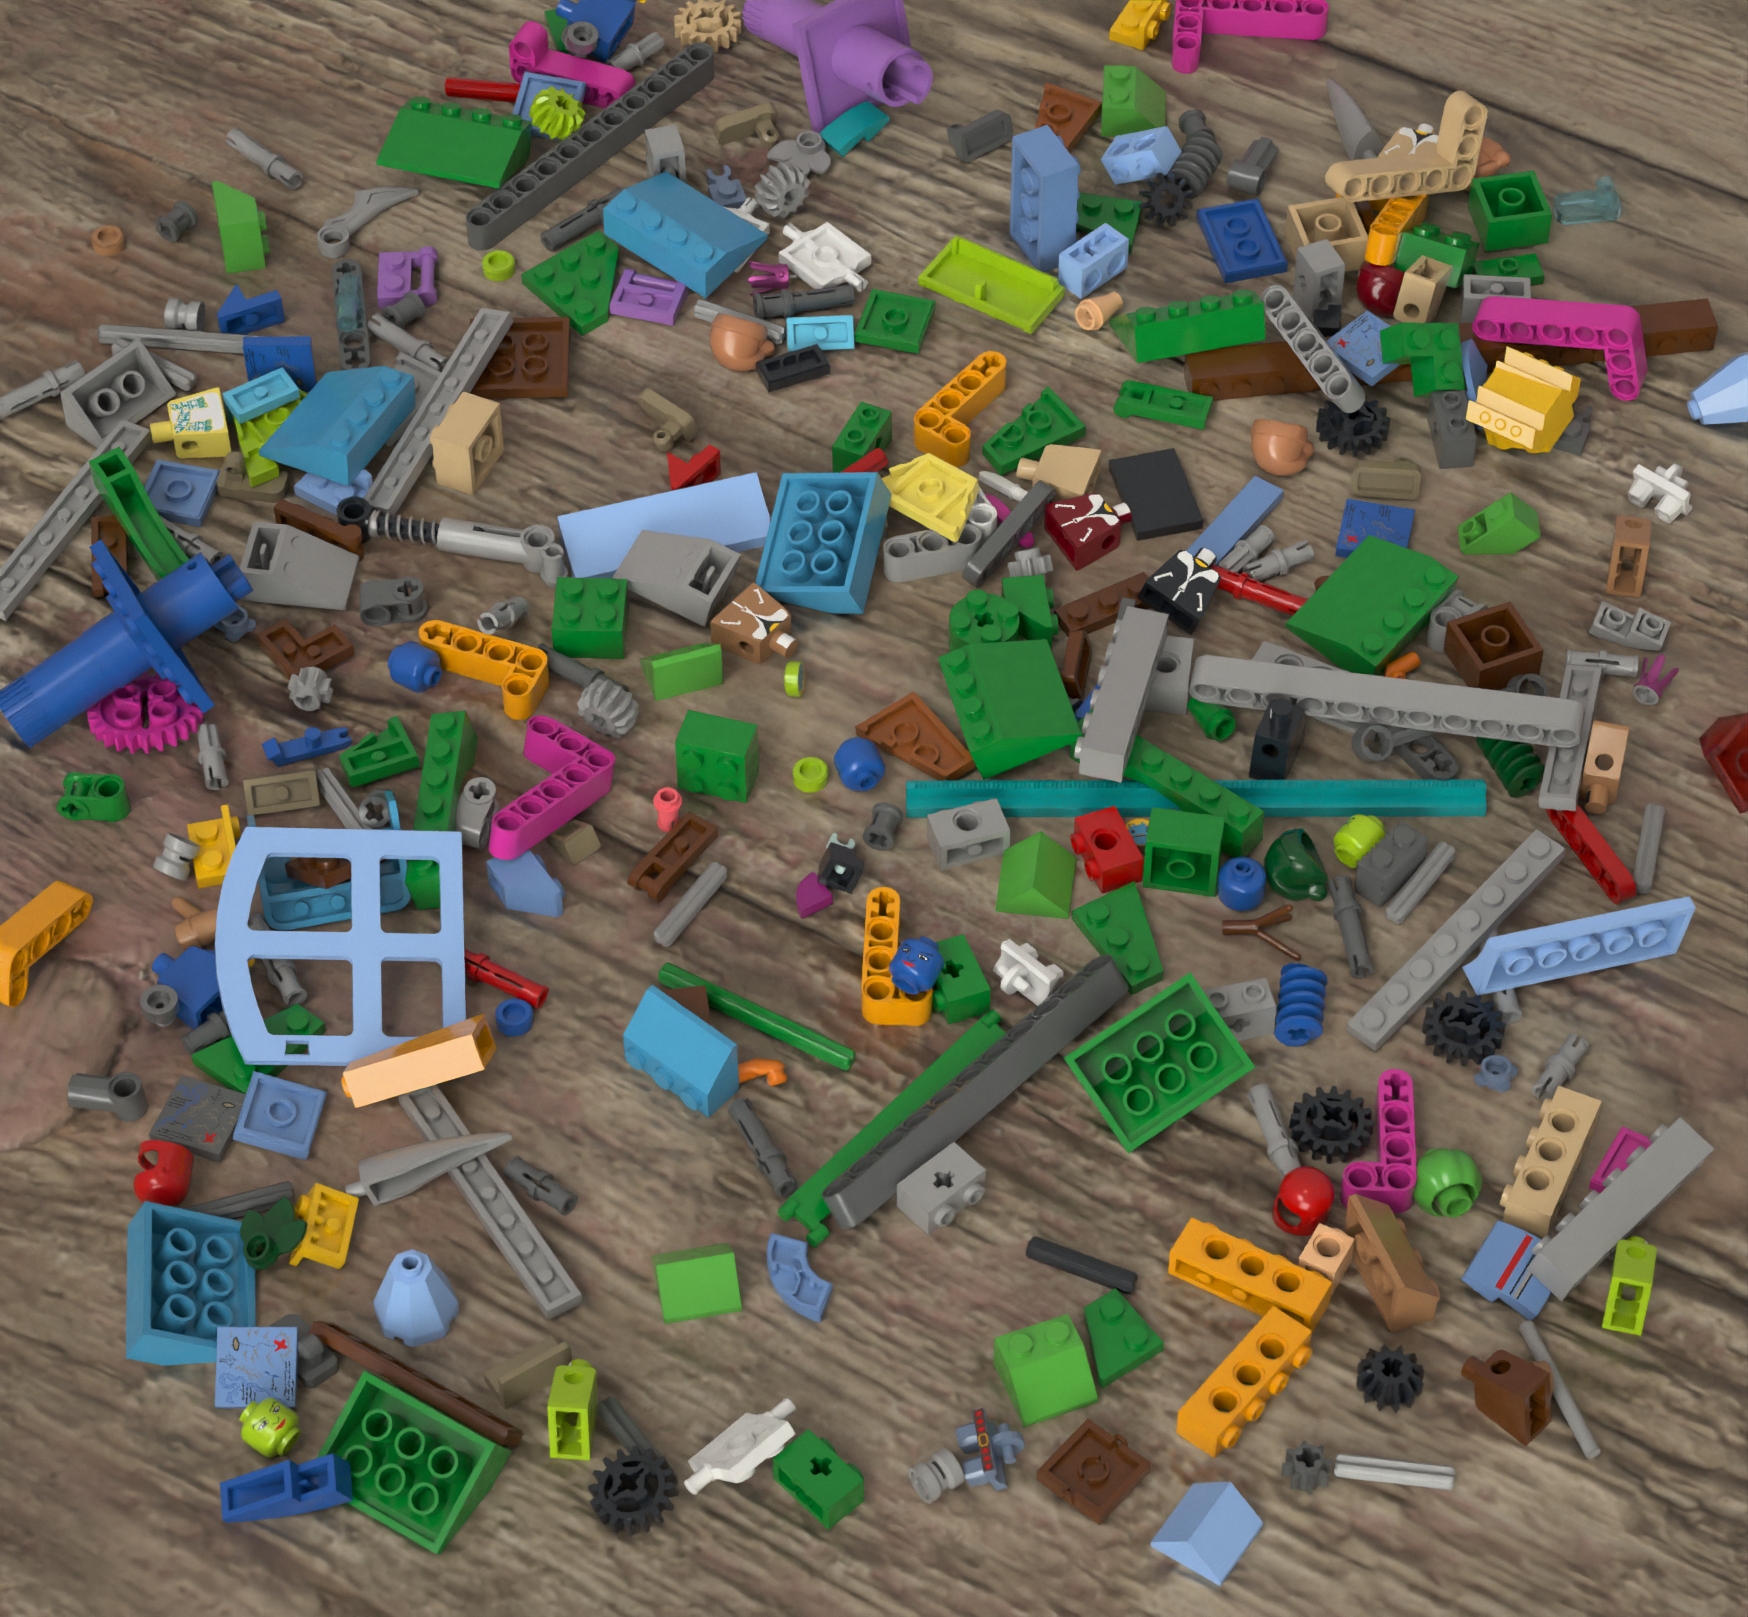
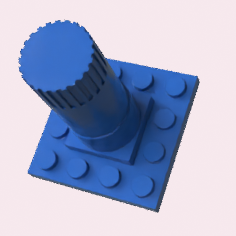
(138, 635)

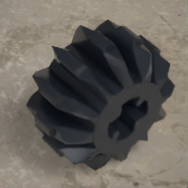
(1169, 188)
(1390, 1378)

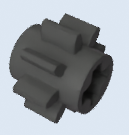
(1306, 1467)

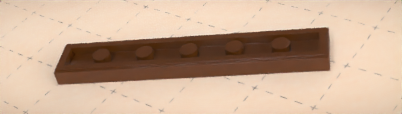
(417, 1383)

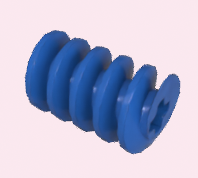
(1300, 1004)

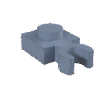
(724, 190)

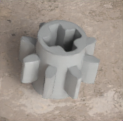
(1030, 563)
(310, 688)

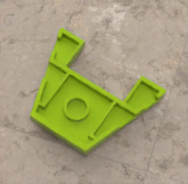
(255, 434)

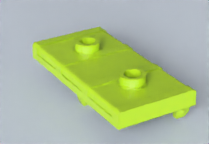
(993, 284)

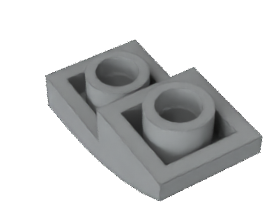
(1636, 631)

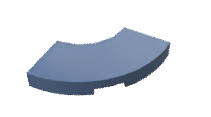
(1473, 369)
(795, 1279)

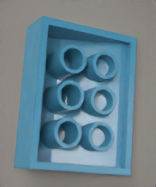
(681, 231)
(343, 422)
(824, 540)
(184, 1284)

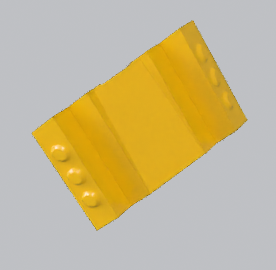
(1524, 403)

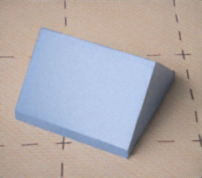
(1209, 1530)

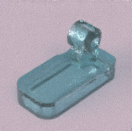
(1588, 205)

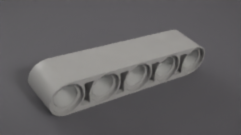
(1312, 349)

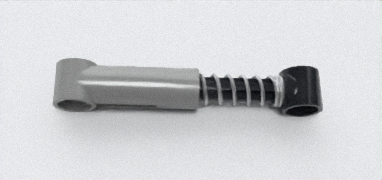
(451, 534)

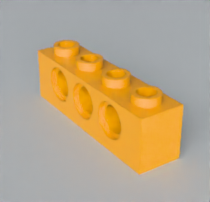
(1229, 1278)
(1273, 1336)

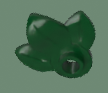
(271, 1234)

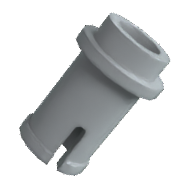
(552, 564)

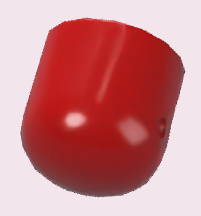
(169, 1179)
(1308, 1195)

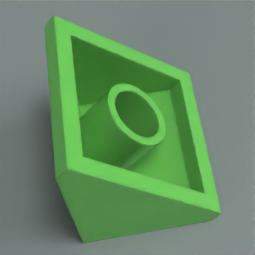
(683, 670)
(1036, 878)
(697, 1282)

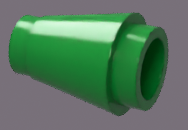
(1213, 719)

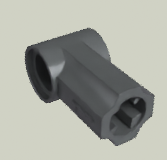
(1251, 171)
(115, 1094)

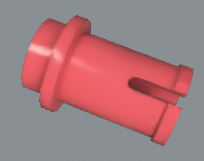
(667, 804)

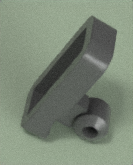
(980, 135)
(315, 1360)

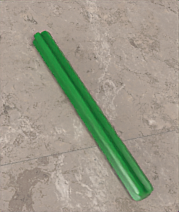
(762, 1018)

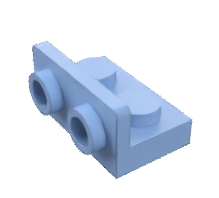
(329, 493)

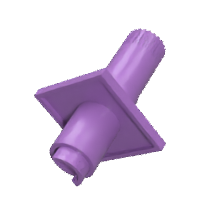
(844, 52)

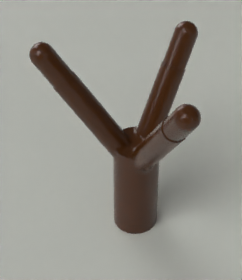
(1253, 926)

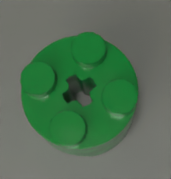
(982, 619)

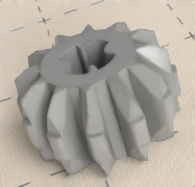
(782, 189)
(608, 708)

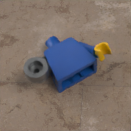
(596, 25)
(184, 988)

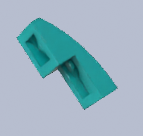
(853, 125)

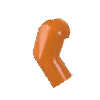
(1401, 666)
(759, 1067)

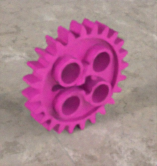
(121, 717)

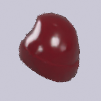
(1378, 288)

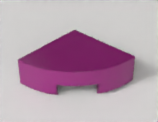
(812, 896)

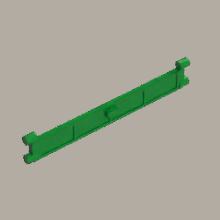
(807, 1201)

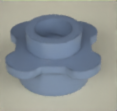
(236, 625)
(1496, 1073)

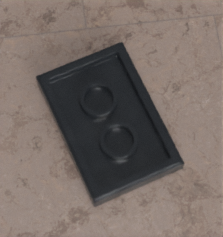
(1156, 494)

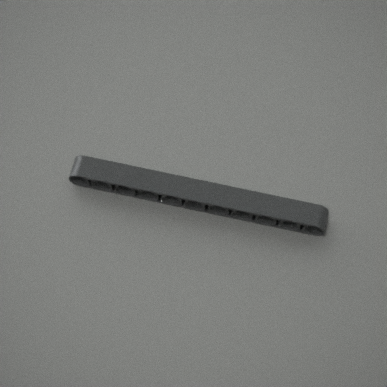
(589, 147)
(975, 1091)

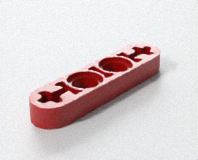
(1594, 853)

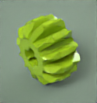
(556, 113)

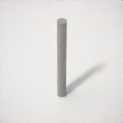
(1561, 1391)

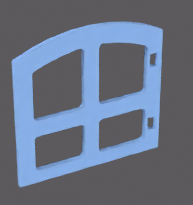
(362, 946)

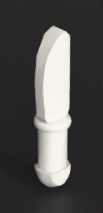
(1002, 485)

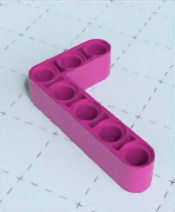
(1245, 18)
(1571, 325)
(579, 778)

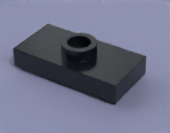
(793, 368)

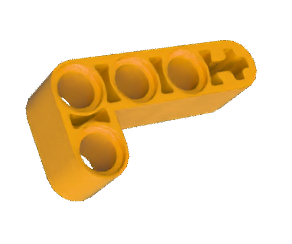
(943, 420)
(498, 661)
(36, 931)
(880, 999)

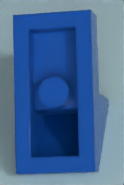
(250, 315)

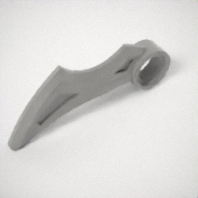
(366, 206)

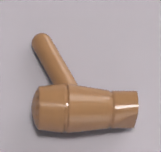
(197, 928)

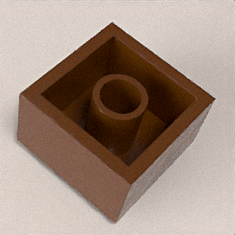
(1492, 647)

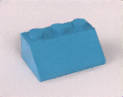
(682, 1052)

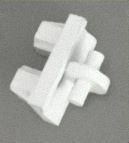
(1664, 486)
(1024, 973)

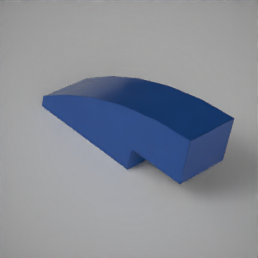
(287, 1489)

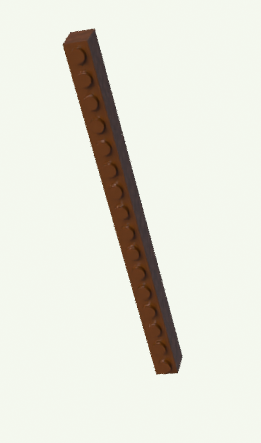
(1277, 369)

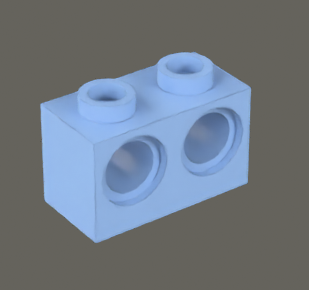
(1141, 155)
(1093, 260)

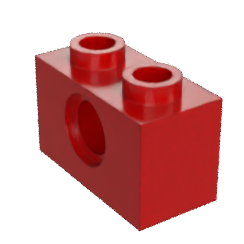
(1107, 849)

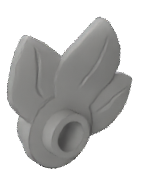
(805, 152)

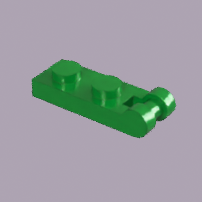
(1163, 404)

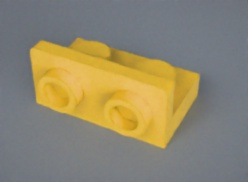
(1140, 22)
(216, 849)
(329, 1226)

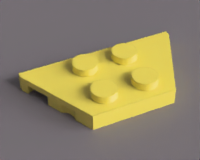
(933, 494)

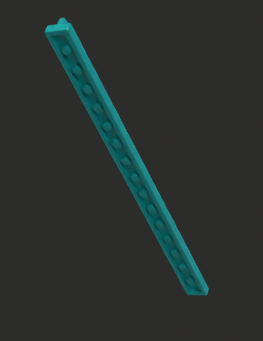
(1274, 797)

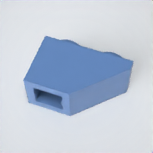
(526, 885)

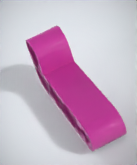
(531, 54)
(1381, 1177)

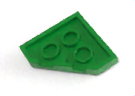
(578, 281)

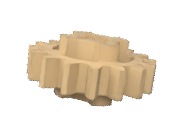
(708, 23)

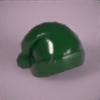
(1295, 867)

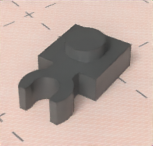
(1576, 433)

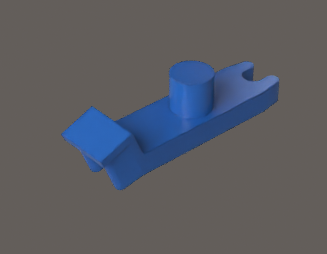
(312, 745)

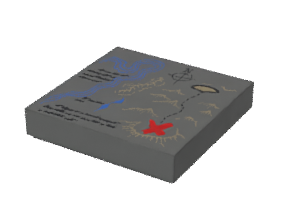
(199, 1118)

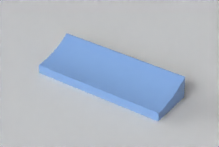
(721, 510)
(1580, 946)

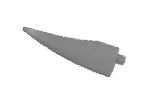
(1353, 125)
(412, 1166)

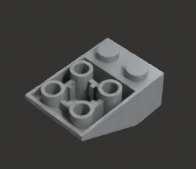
(296, 568)
(679, 572)

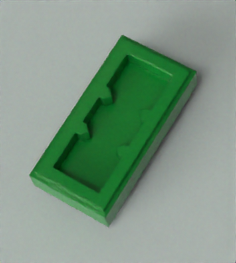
(1516, 266)

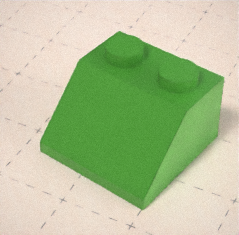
(1130, 101)
(240, 229)
(1044, 1370)

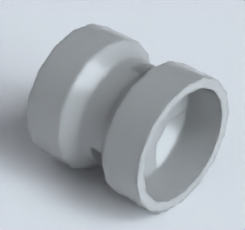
(184, 315)
(176, 856)
(936, 1475)

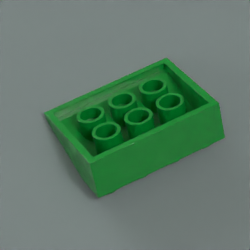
(456, 142)
(1191, 326)
(1372, 605)
(1009, 702)
(1159, 1062)
(412, 1462)

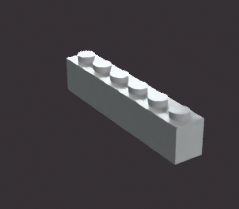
(1122, 694)
(1619, 1209)

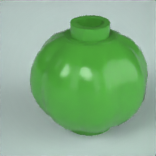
(1449, 1178)

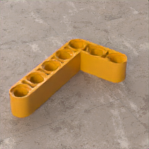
(1387, 229)

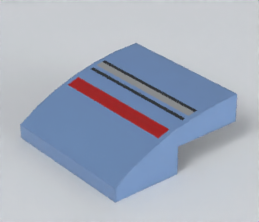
(1502, 1271)

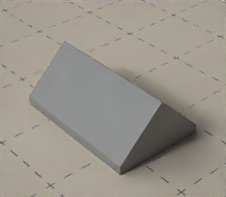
(119, 388)

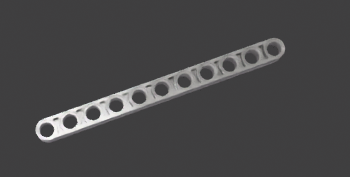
(1390, 701)

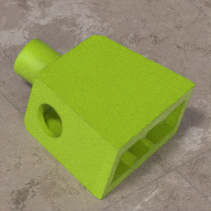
(1633, 1268)
(572, 1391)

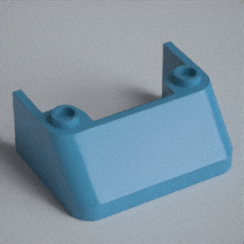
(297, 904)

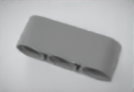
(928, 554)

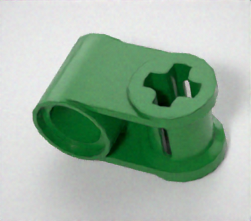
(95, 797)

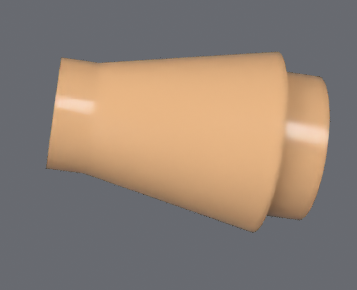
(1096, 311)

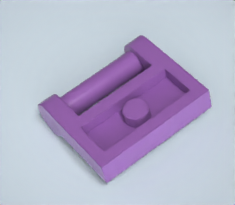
(396, 275)
(648, 298)

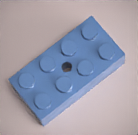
(1043, 196)

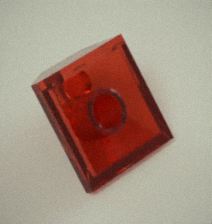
(1727, 753)

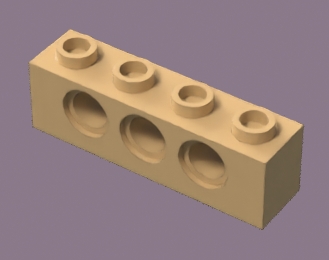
(1577, 1119)

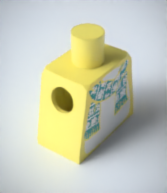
(195, 426)

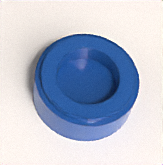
(514, 1017)

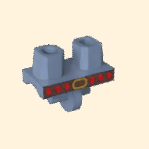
(992, 1447)

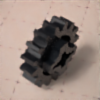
(1353, 430)
(1463, 1028)
(1331, 1124)
(637, 1508)

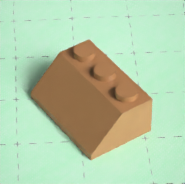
(1389, 1264)

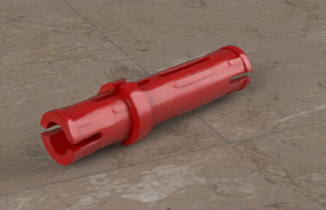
(1264, 594)
(530, 992)

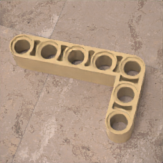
(1423, 173)

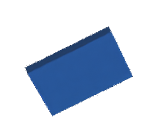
(1241, 240)

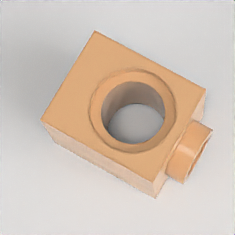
(1332, 1243)

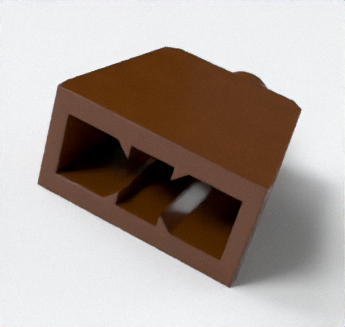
(1511, 1393)

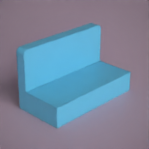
(826, 331)
(259, 396)

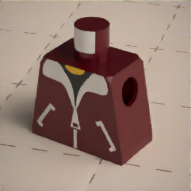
(1085, 527)

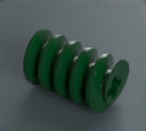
(1513, 764)

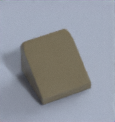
(574, 840)

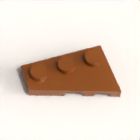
(1067, 113)
(918, 738)

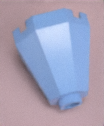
(1723, 394)
(415, 1300)

